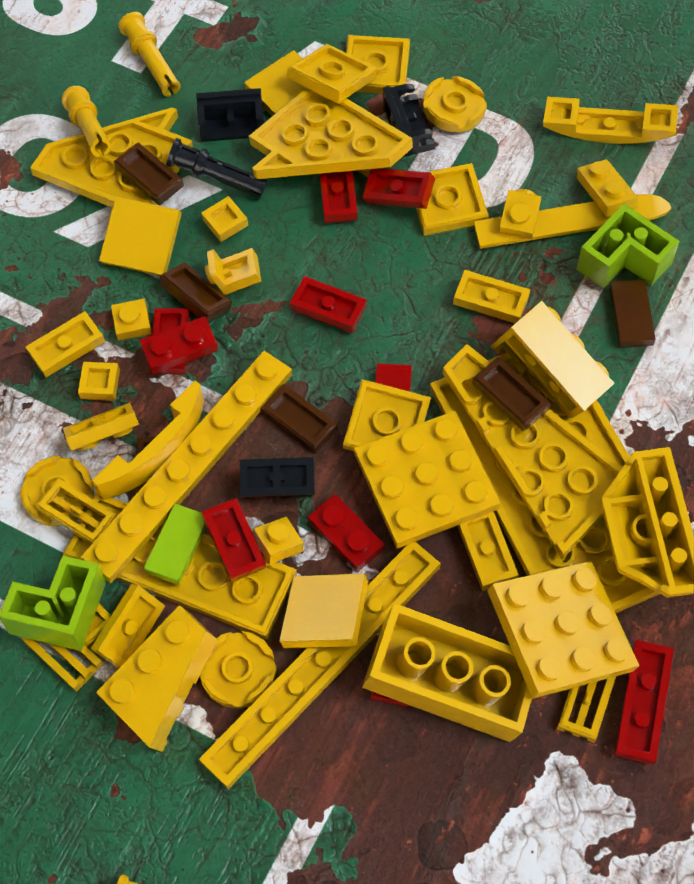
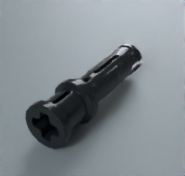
(201, 163)

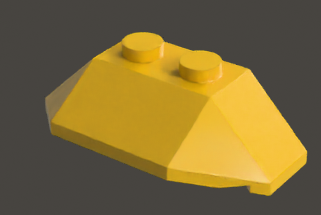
(651, 524)

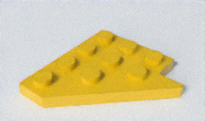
(325, 137)
(75, 168)

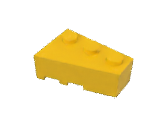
(158, 677)

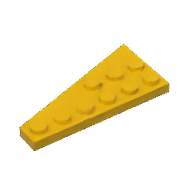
(549, 463)

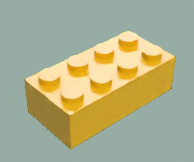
(449, 673)

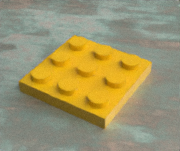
(426, 479)
(562, 629)

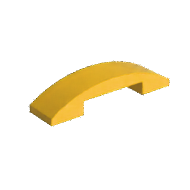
(610, 125)
(122, 477)

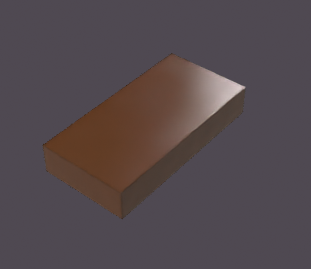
(148, 173)
(195, 292)
(632, 313)
(511, 394)
(299, 418)

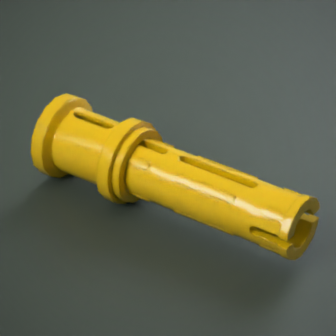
(144, 44)
(84, 115)

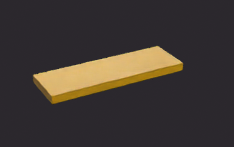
(245, 604)

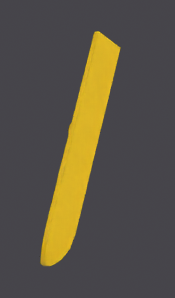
(565, 221)

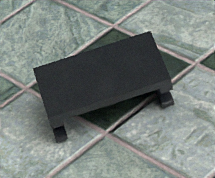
(229, 114)
(407, 116)
(277, 477)

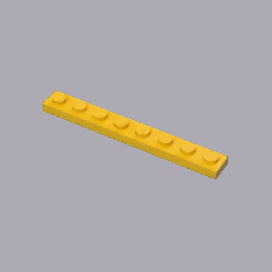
(186, 466)
(314, 671)

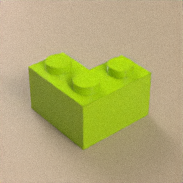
(630, 243)
(57, 614)

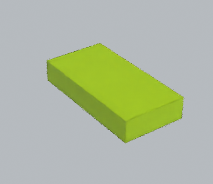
(176, 544)

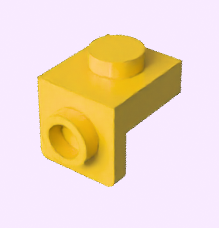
(520, 213)
(233, 271)

